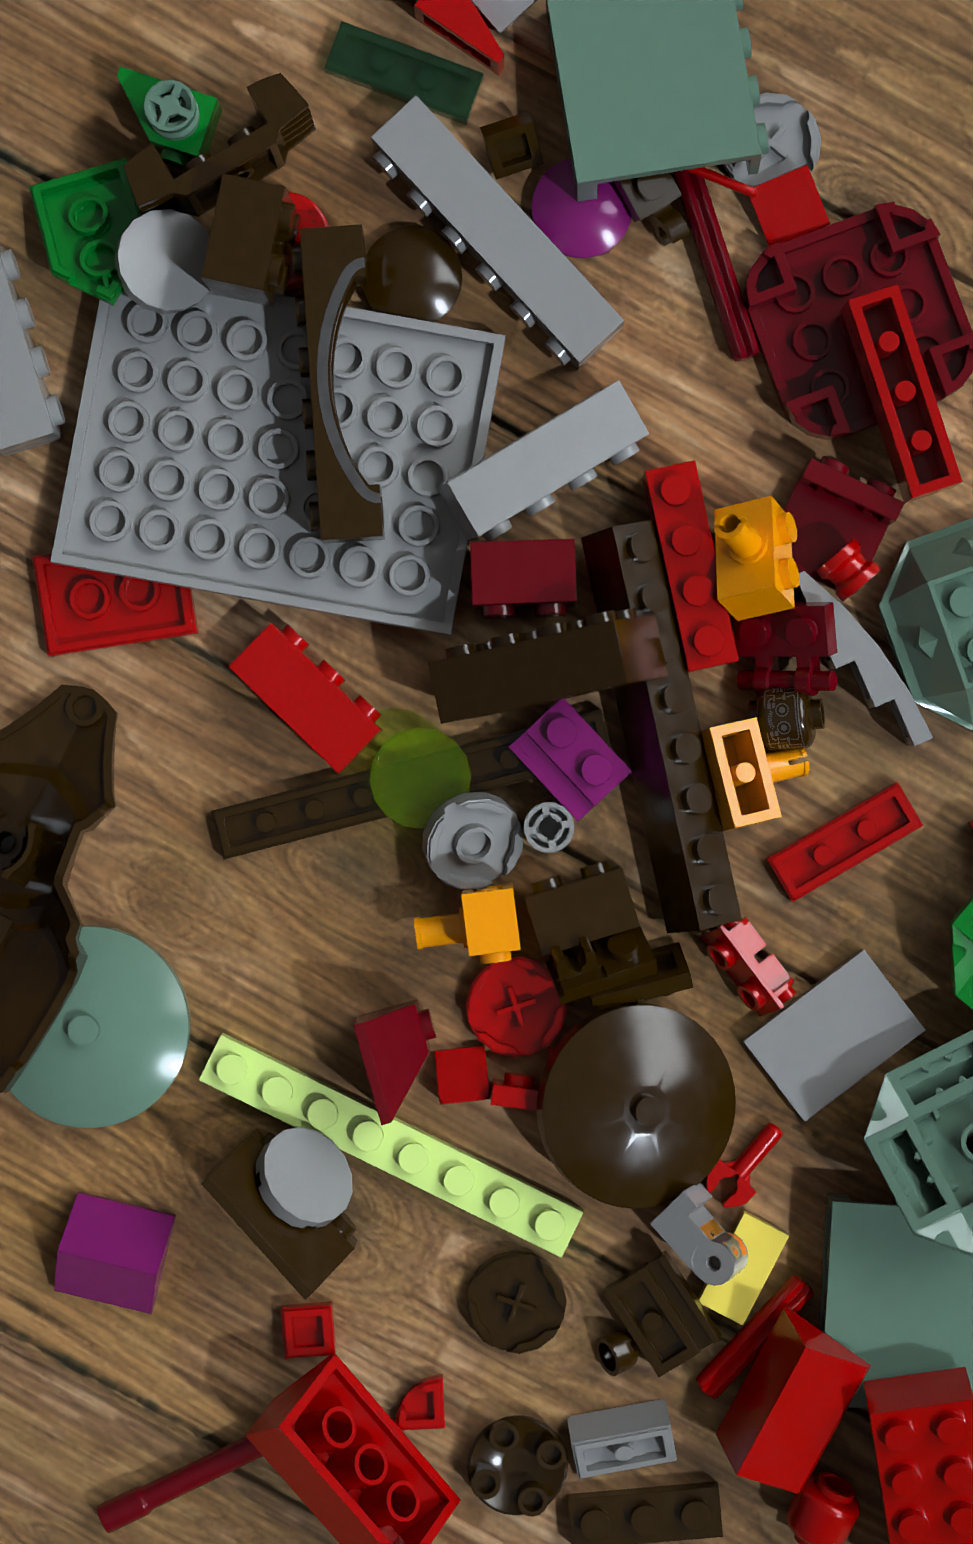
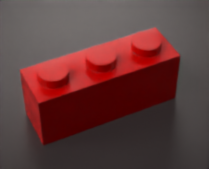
(307, 696)

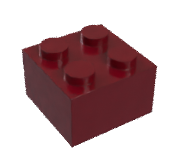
(523, 577)

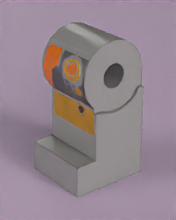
(700, 1239)

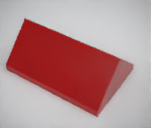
(790, 1404)

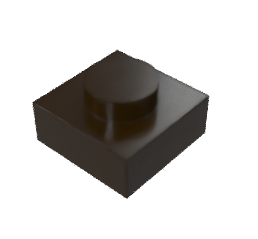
(511, 145)

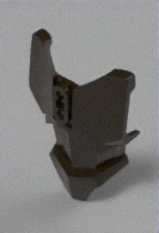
(51, 793)

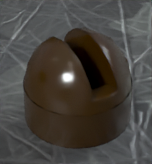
(616, 1352)

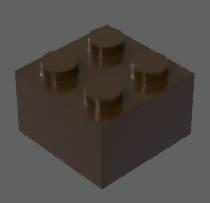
(250, 240)

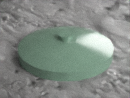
(114, 1038)

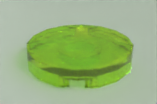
(417, 775)

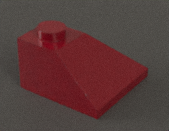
(393, 1051)

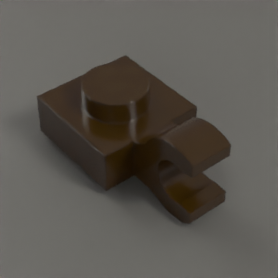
(652, 198)

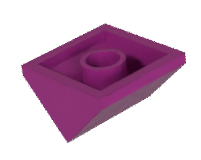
(113, 1252)

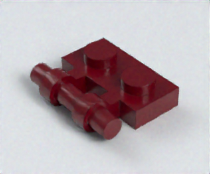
(798, 632)

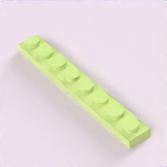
(393, 1146)

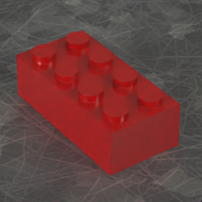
(924, 1455)

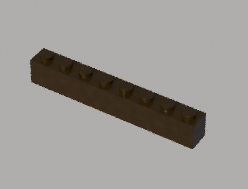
(665, 739)

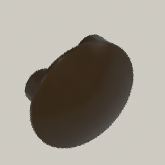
(413, 274)
(517, 1465)

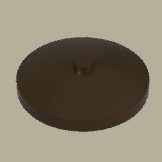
(636, 1105)

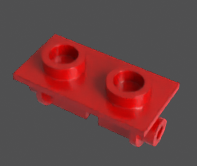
(760, 985)

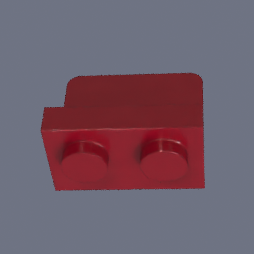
(834, 510)

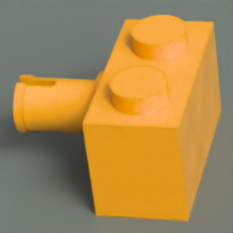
(755, 558)
(746, 773)
(484, 925)

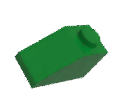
(172, 152)

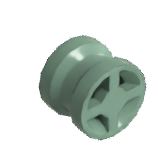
(163, 103)

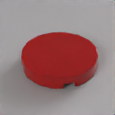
(515, 1007)

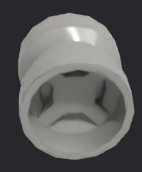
(548, 827)

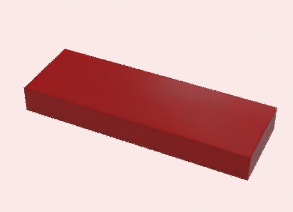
(844, 841)

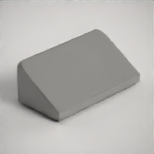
(621, 1438)

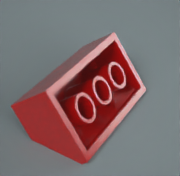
(351, 1461)

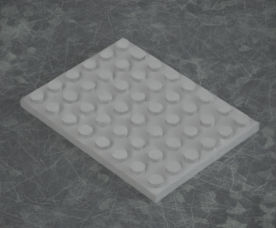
(200, 444)

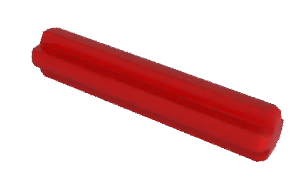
(751, 1338)

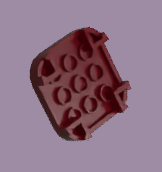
(798, 322)

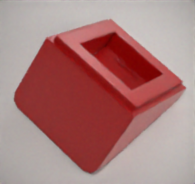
(462, 1074)

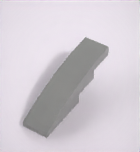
(869, 665)

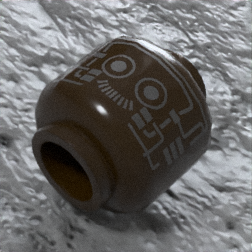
(787, 718)

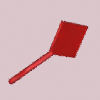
(784, 205)

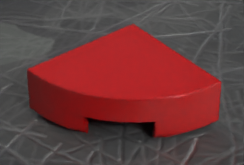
(423, 1405)

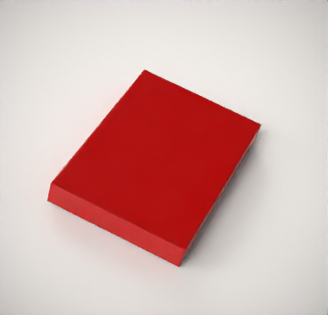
(104, 610)

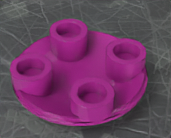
(576, 227)

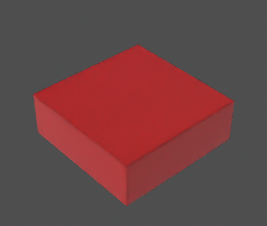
(308, 1329)

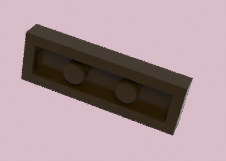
(646, 1514)

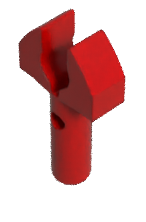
(743, 1166)

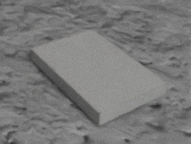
(833, 1034)

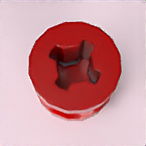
(848, 570)

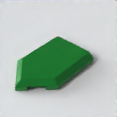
(82, 224)

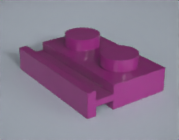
(570, 759)

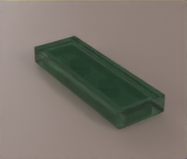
(403, 72)

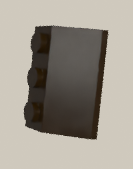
(300, 1254)

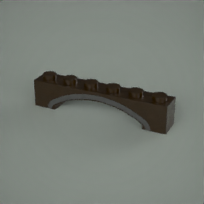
(332, 269)

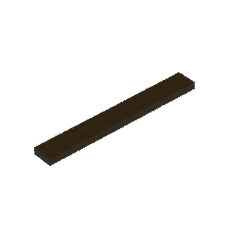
(350, 799)

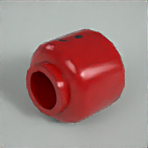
(823, 1510)

